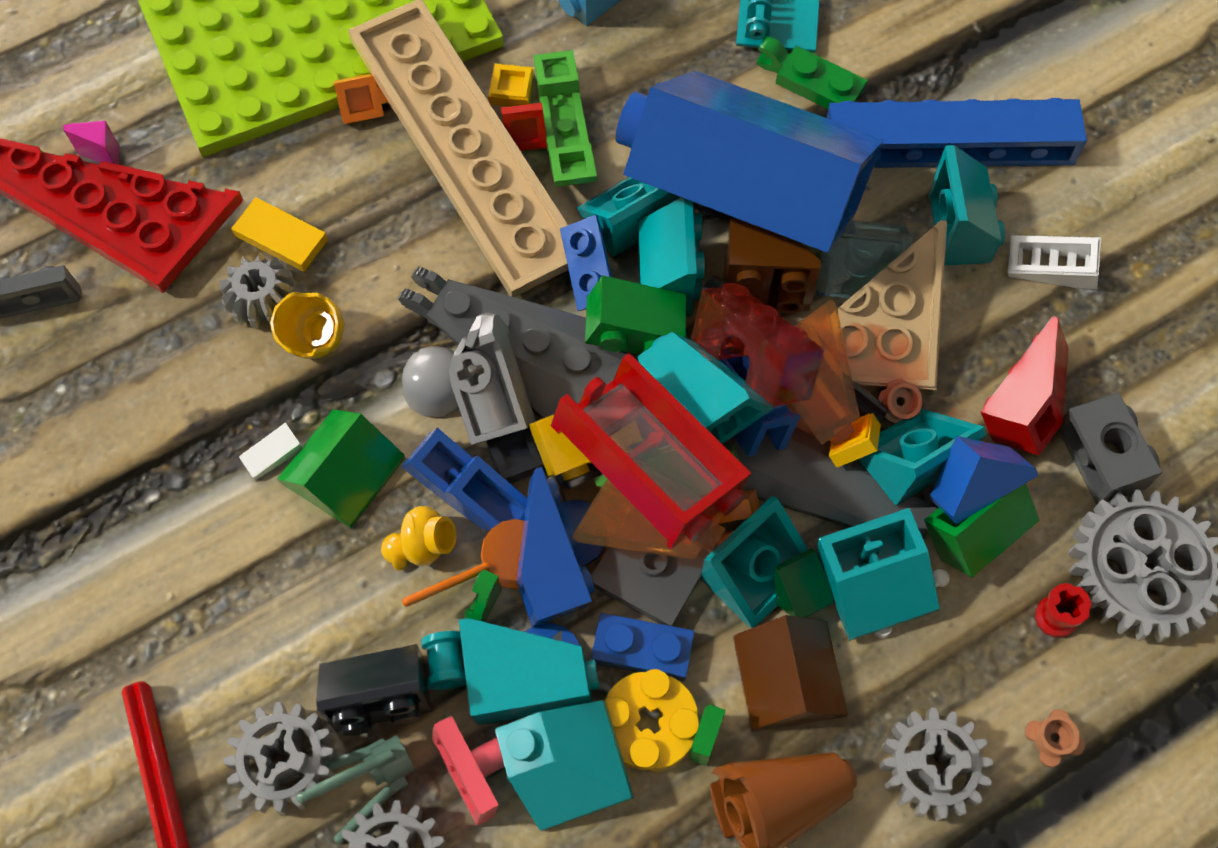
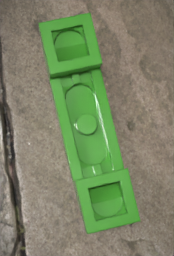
(564, 119)

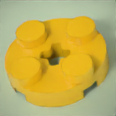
(677, 725)

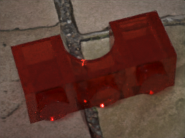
(780, 355)

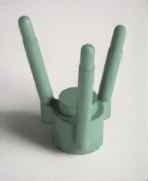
(383, 759)

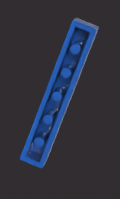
(989, 131)

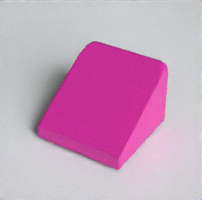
(93, 141)

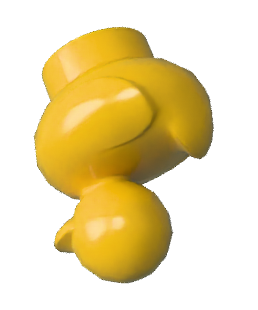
(421, 539)

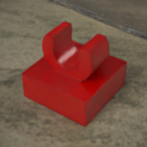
(525, 125)

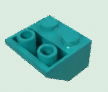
(671, 250)
(879, 574)

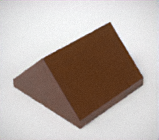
(789, 673)

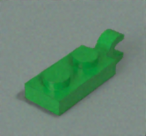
(810, 74)

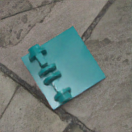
(786, 20)

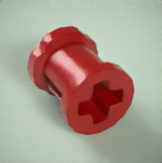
(1065, 596)

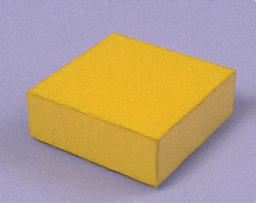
(511, 85)
(858, 444)

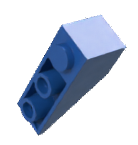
(547, 566)

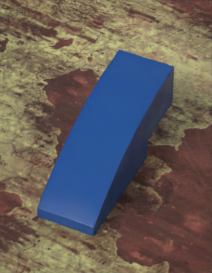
(465, 482)

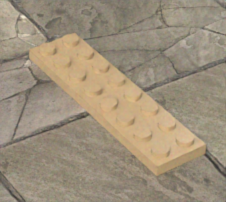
(464, 145)

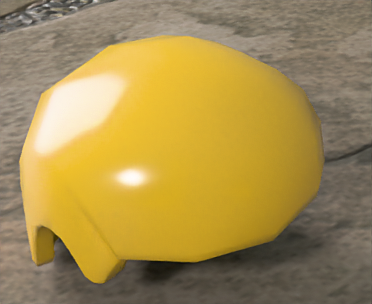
(307, 325)

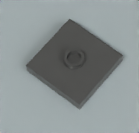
(649, 581)

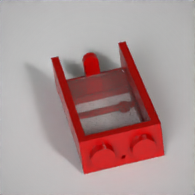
(653, 451)

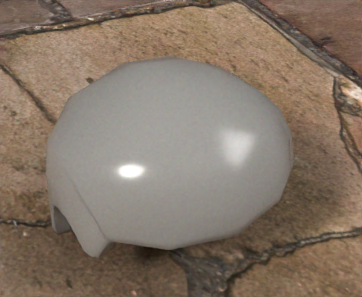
(427, 382)

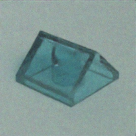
(860, 256)

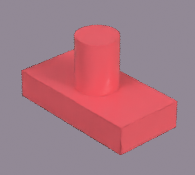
(469, 768)

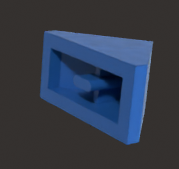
(978, 476)

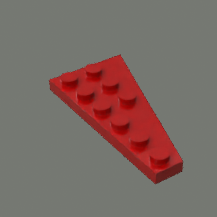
(117, 210)

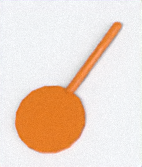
(498, 555)

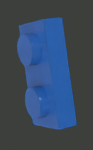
(642, 646)

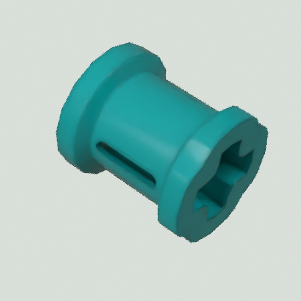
(444, 660)

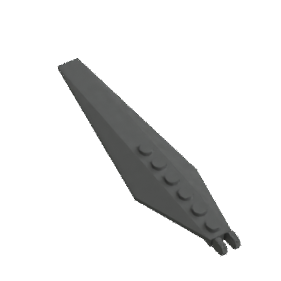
(558, 362)

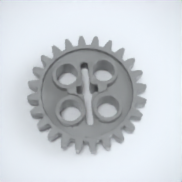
(1126, 594)

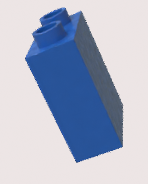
(748, 156)

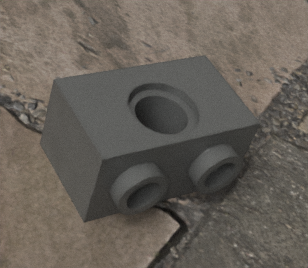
(1103, 471)

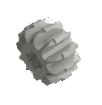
(255, 289)

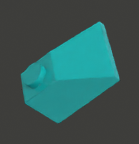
(565, 763)

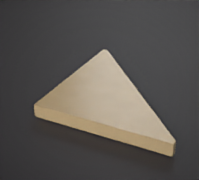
(896, 318)

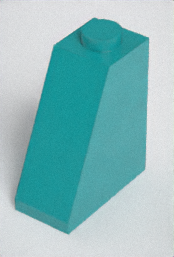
(704, 385)
(521, 673)

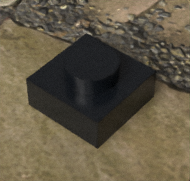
(515, 455)

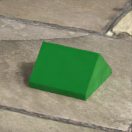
(343, 466)

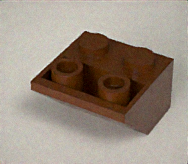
(771, 266)

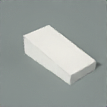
(271, 452)

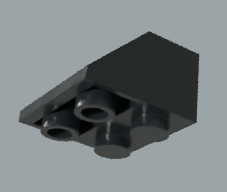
(373, 690)

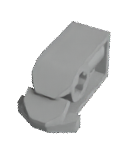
(496, 399)

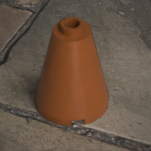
(779, 798)

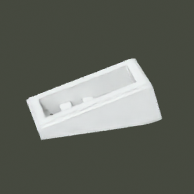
(1071, 247)

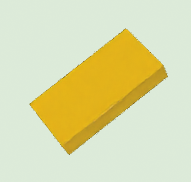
(279, 234)

